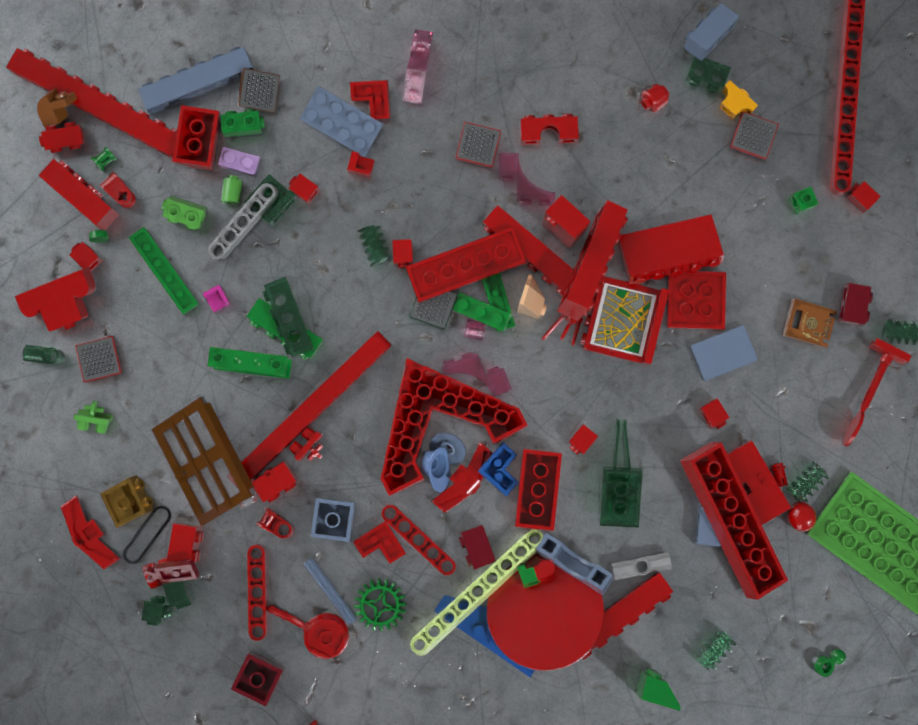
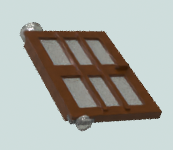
(204, 461)

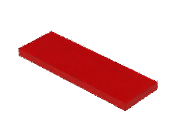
(466, 264)

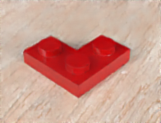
(378, 95)
(382, 538)

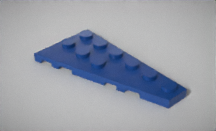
(477, 627)

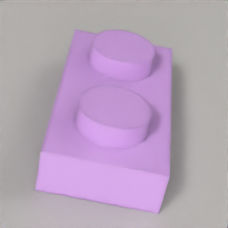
(239, 161)

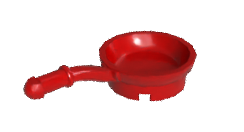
(323, 635)

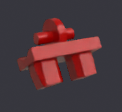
(312, 438)

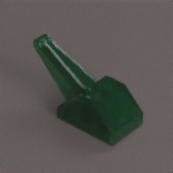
(620, 488)

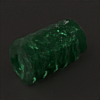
(374, 245)
(900, 331)
(807, 482)
(715, 650)

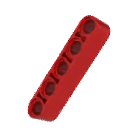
(428, 542)
(254, 601)

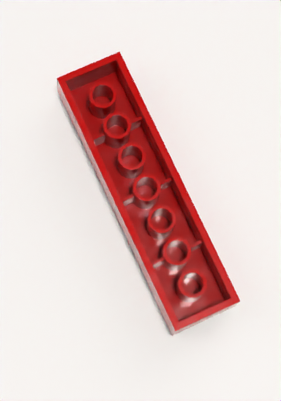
(734, 520)

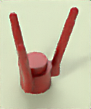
(570, 321)

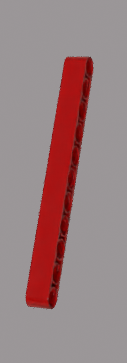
(843, 100)
(315, 405)

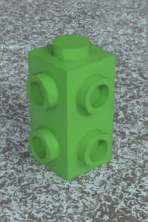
(184, 211)

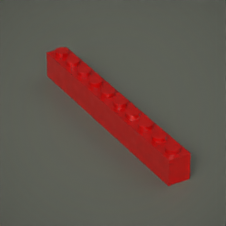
(94, 102)

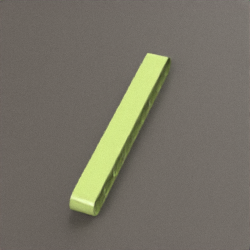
(467, 595)

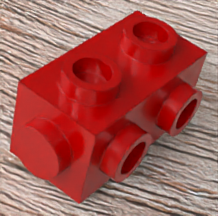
(56, 138)

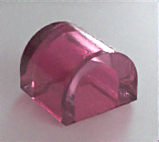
(474, 329)

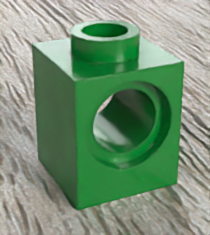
(803, 200)

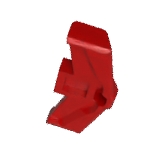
(466, 481)
(87, 534)

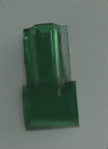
(42, 355)

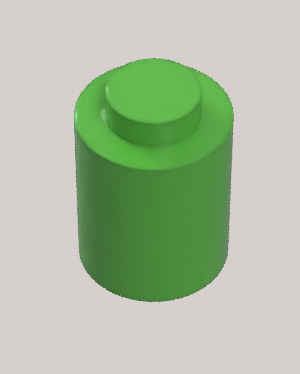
(231, 190)

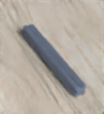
(330, 591)

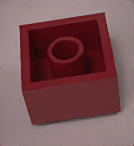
(258, 678)

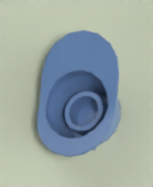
(436, 466)

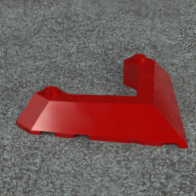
(429, 391)

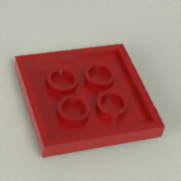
(697, 300)

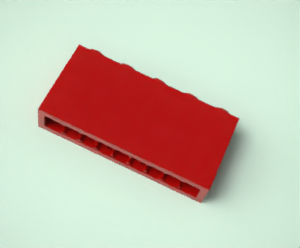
(671, 249)

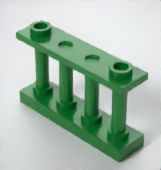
(249, 362)

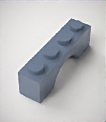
(574, 565)

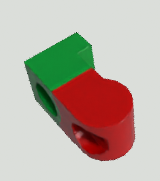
(537, 574)

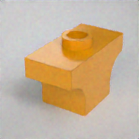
(736, 101)

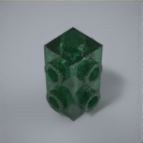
(156, 610)

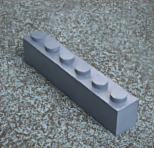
(195, 80)

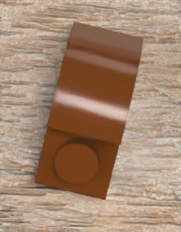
(52, 107)

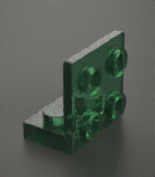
(280, 206)

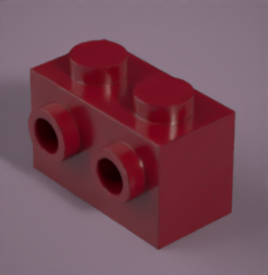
(855, 304)
(477, 546)

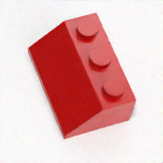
(196, 137)

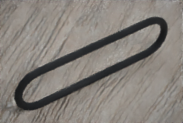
(153, 539)

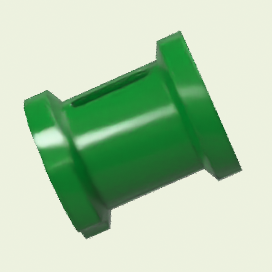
(104, 158)

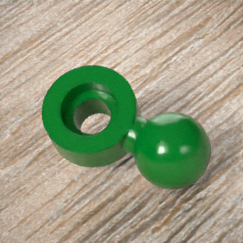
(825, 666)

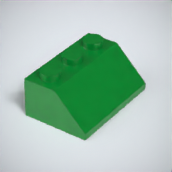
(655, 689)

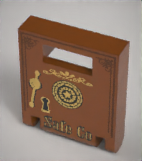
(814, 323)

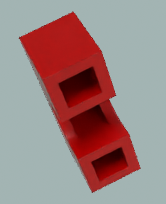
(564, 126)

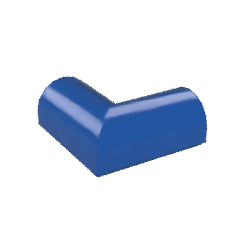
(495, 470)

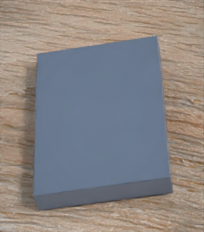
(723, 353)

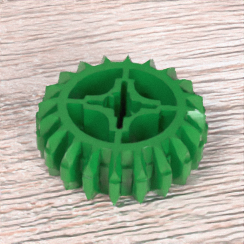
(384, 588)

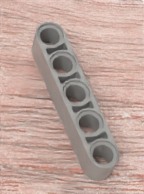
(234, 224)

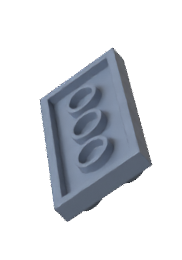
(341, 121)

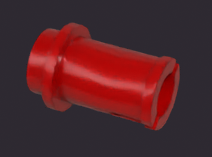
(779, 474)

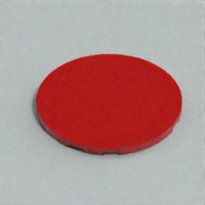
(547, 622)

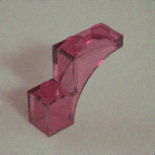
(418, 66)
(526, 191)
(470, 364)

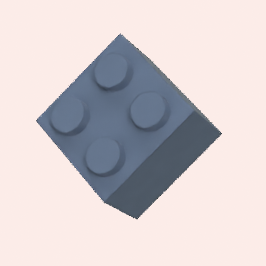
(333, 519)

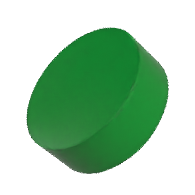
(98, 236)

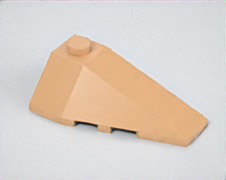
(532, 299)

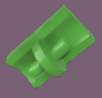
(93, 414)

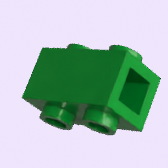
(242, 124)

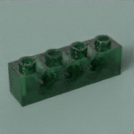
(271, 293)

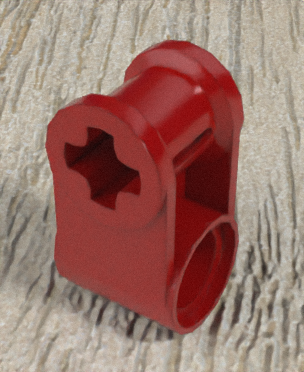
(117, 189)
(274, 523)

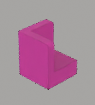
(217, 298)

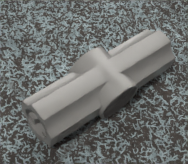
(653, 564)

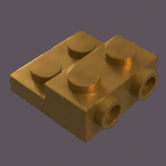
(127, 501)

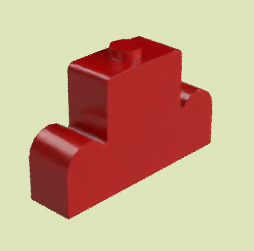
(59, 300)

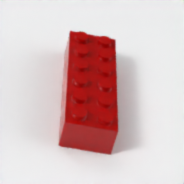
(593, 261)

